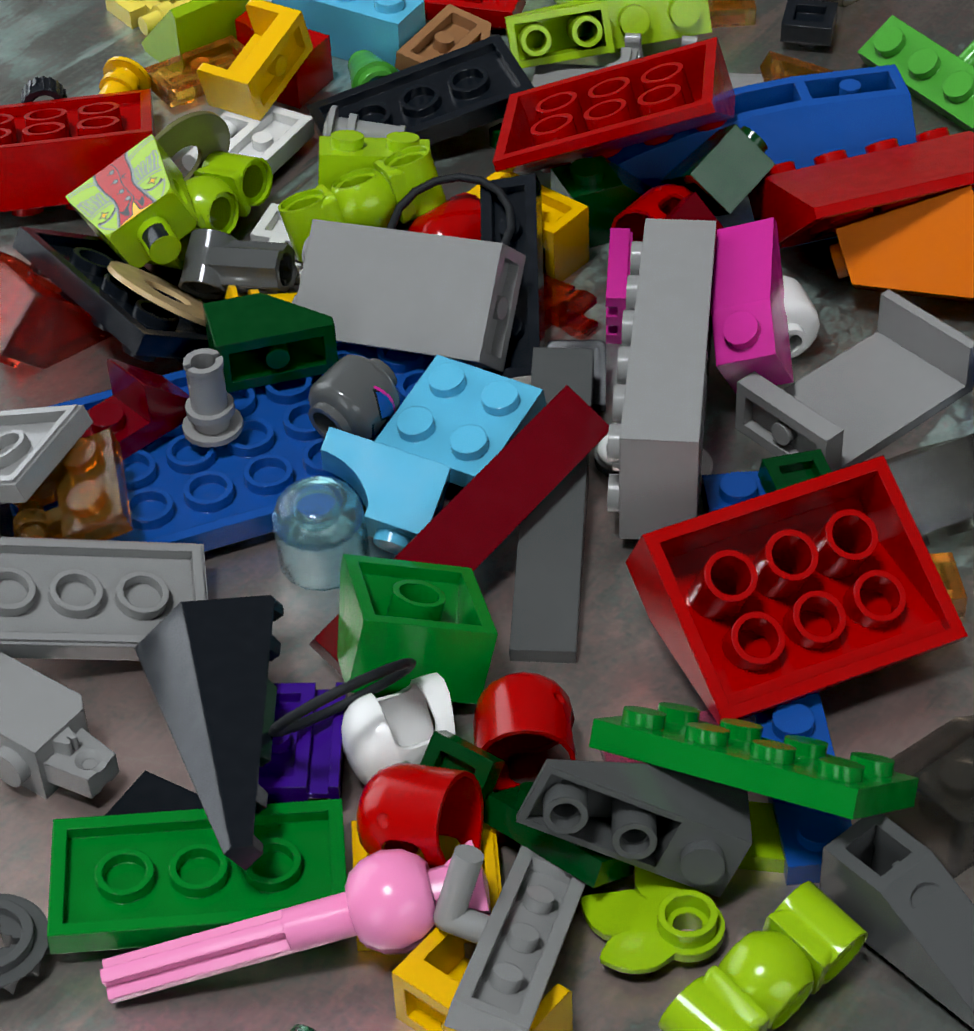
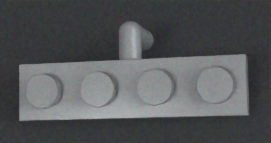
(514, 943)

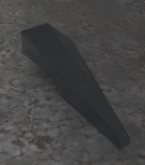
(217, 699)

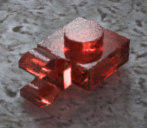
(566, 308)

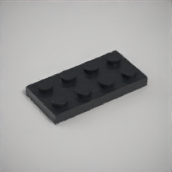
(438, 95)
(80, 270)

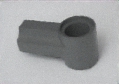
(221, 260)

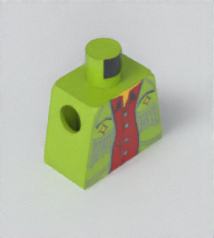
(138, 205)

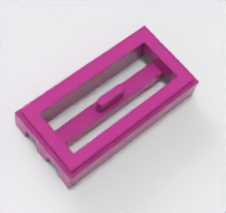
(616, 286)

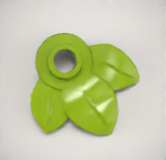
(647, 924)

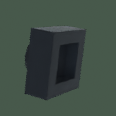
(809, 22)

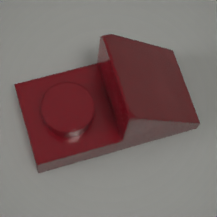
(140, 409)

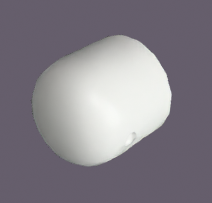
(395, 725)

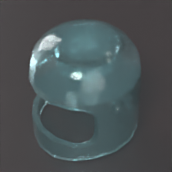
(314, 527)

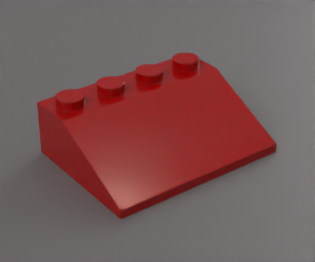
(616, 108)
(63, 143)
(846, 190)
(794, 590)

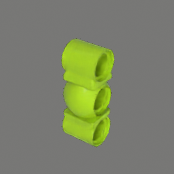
(223, 191)
(365, 195)
(771, 969)

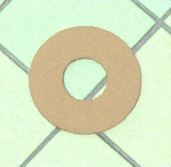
(143, 284)

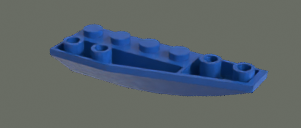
(797, 120)

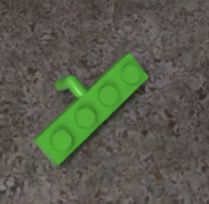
(927, 69)

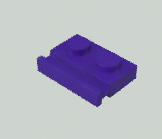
(308, 760)

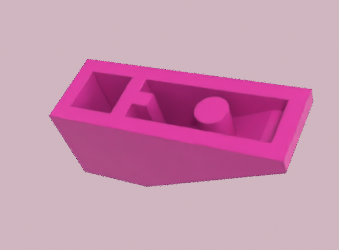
(749, 304)

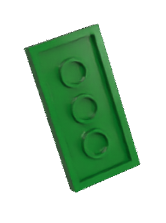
(742, 758)
(165, 875)

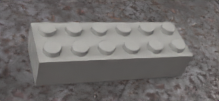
(662, 377)

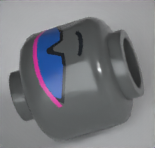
(354, 397)

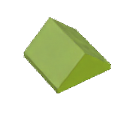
(192, 27)

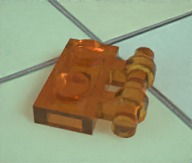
(88, 491)

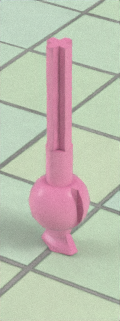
(384, 903)

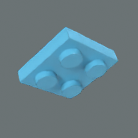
(461, 416)

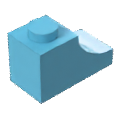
(395, 486)

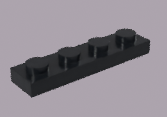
(529, 316)

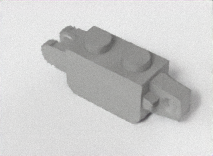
(48, 735)

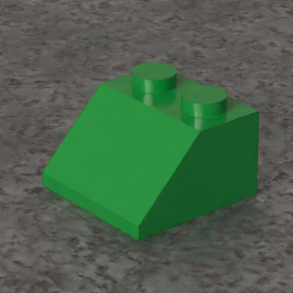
(417, 613)

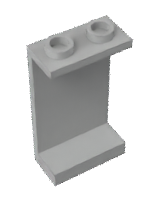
(413, 290)
(865, 393)

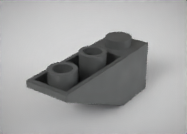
(645, 818)
(907, 907)

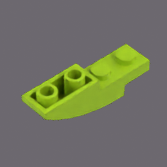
(599, 27)

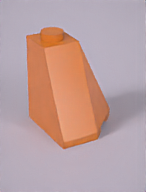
(913, 249)

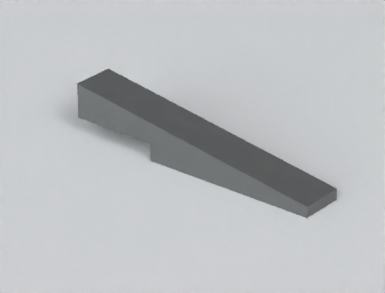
(553, 533)

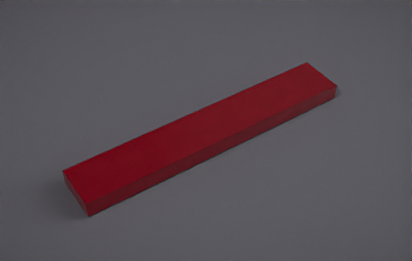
(499, 494)

